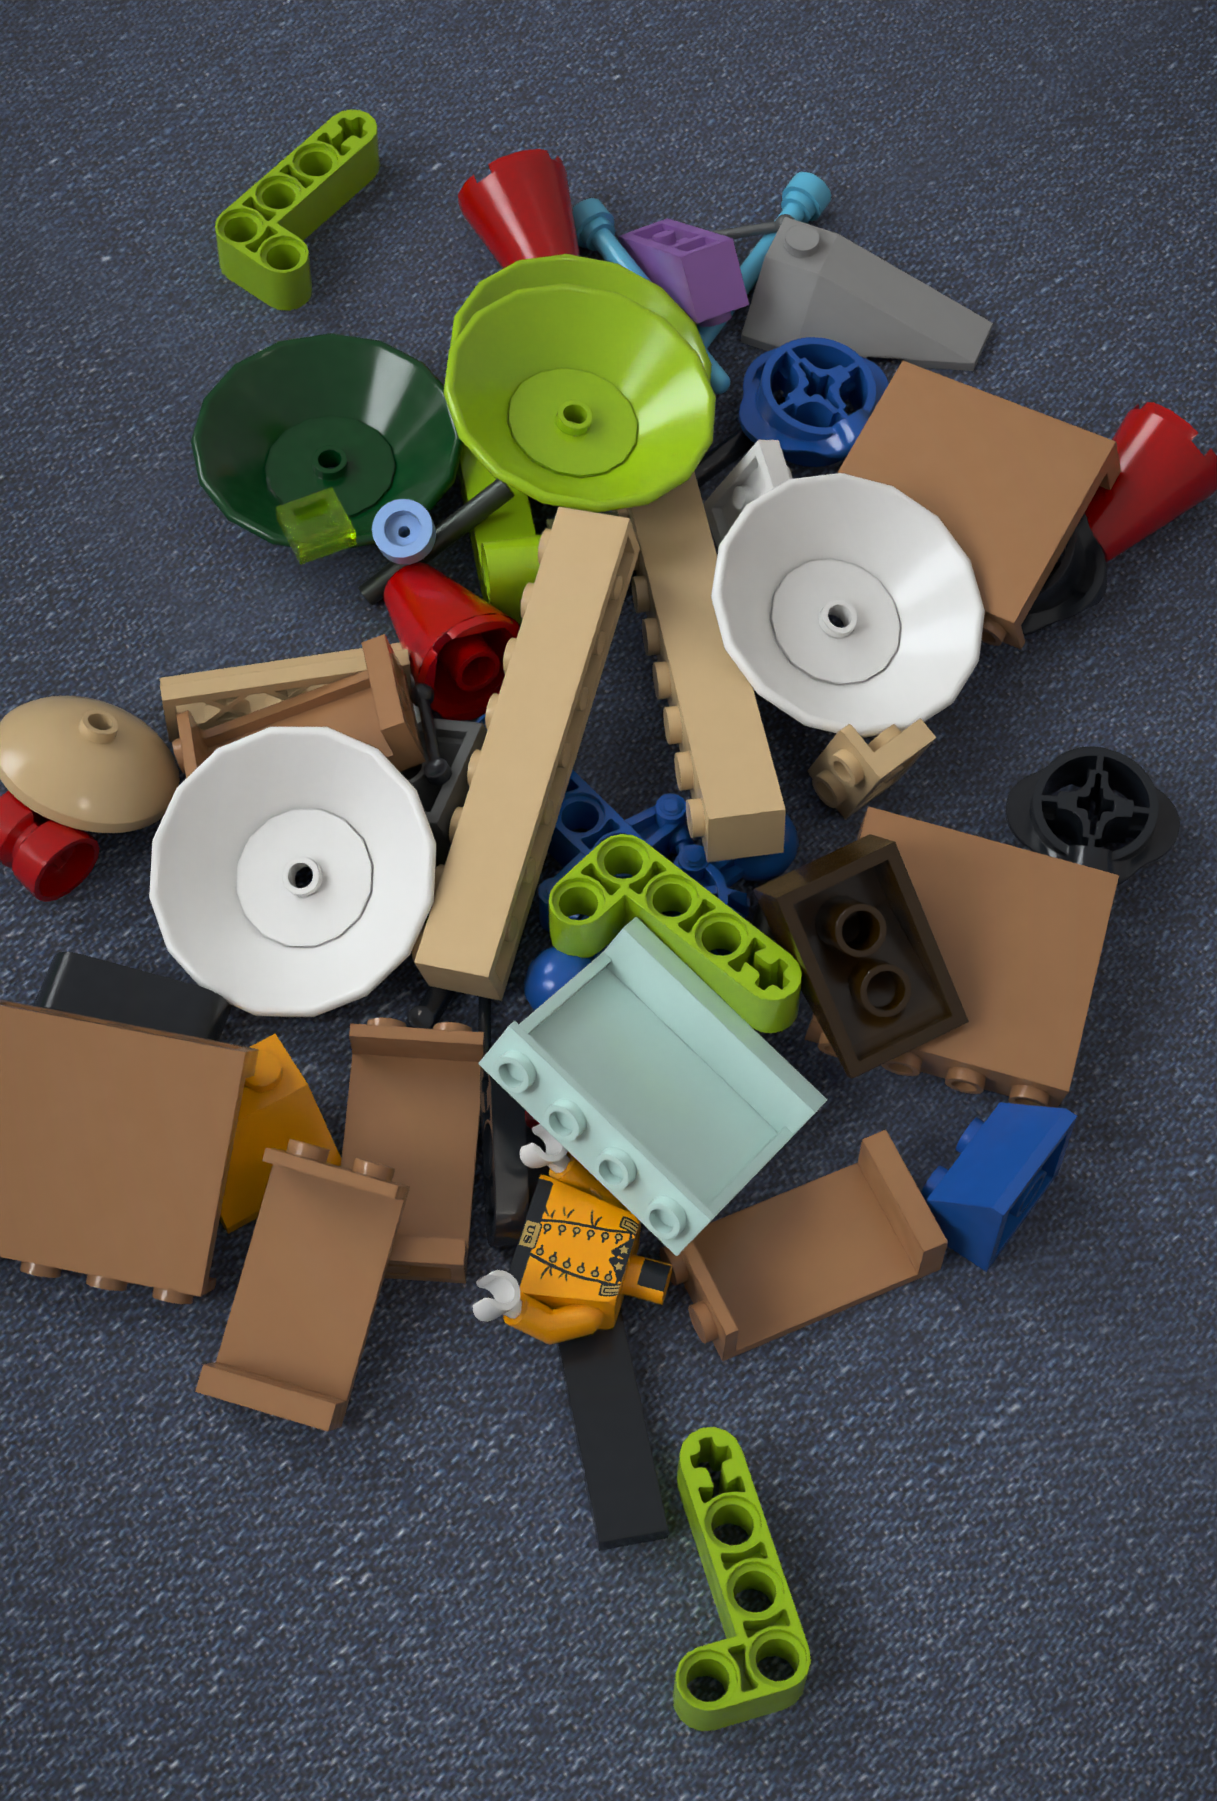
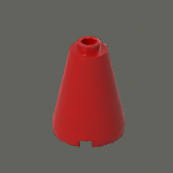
(522, 207)
(1157, 480)
(449, 639)

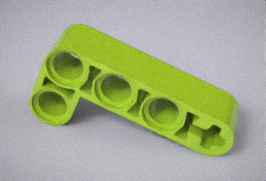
(266, 227)
(502, 543)
(754, 980)
(728, 1572)

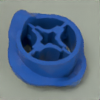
(815, 381)

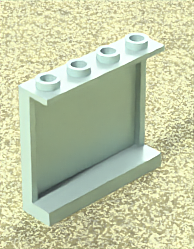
(653, 1085)

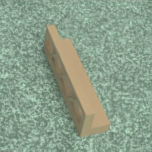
(240, 690)

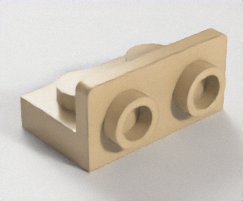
(855, 772)

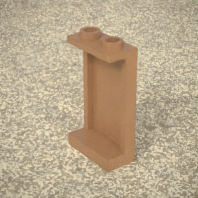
(365, 706)

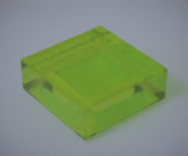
(316, 525)

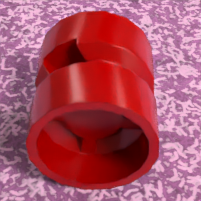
(43, 853)

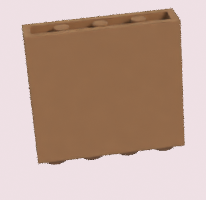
(995, 477)
(1019, 948)
(115, 1149)

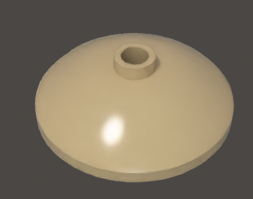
(86, 764)

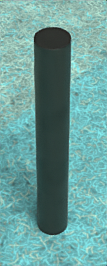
(446, 534)

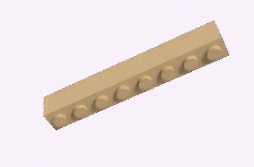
(710, 701)
(526, 754)

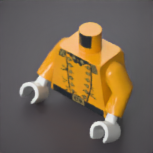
(571, 1255)

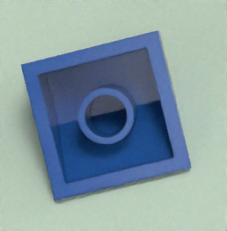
(998, 1177)

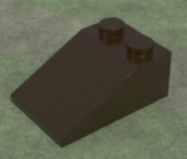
(863, 953)

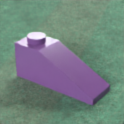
(692, 267)

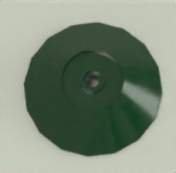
(319, 406)

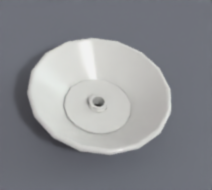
(876, 566)
(232, 858)

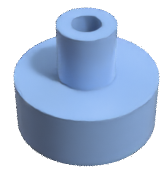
(404, 531)

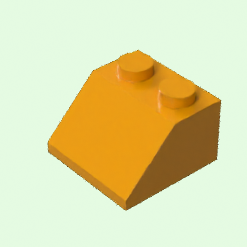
(272, 1111)

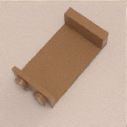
(419, 1113)
(809, 1252)
(308, 1287)

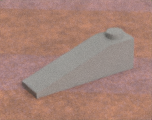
(841, 292)

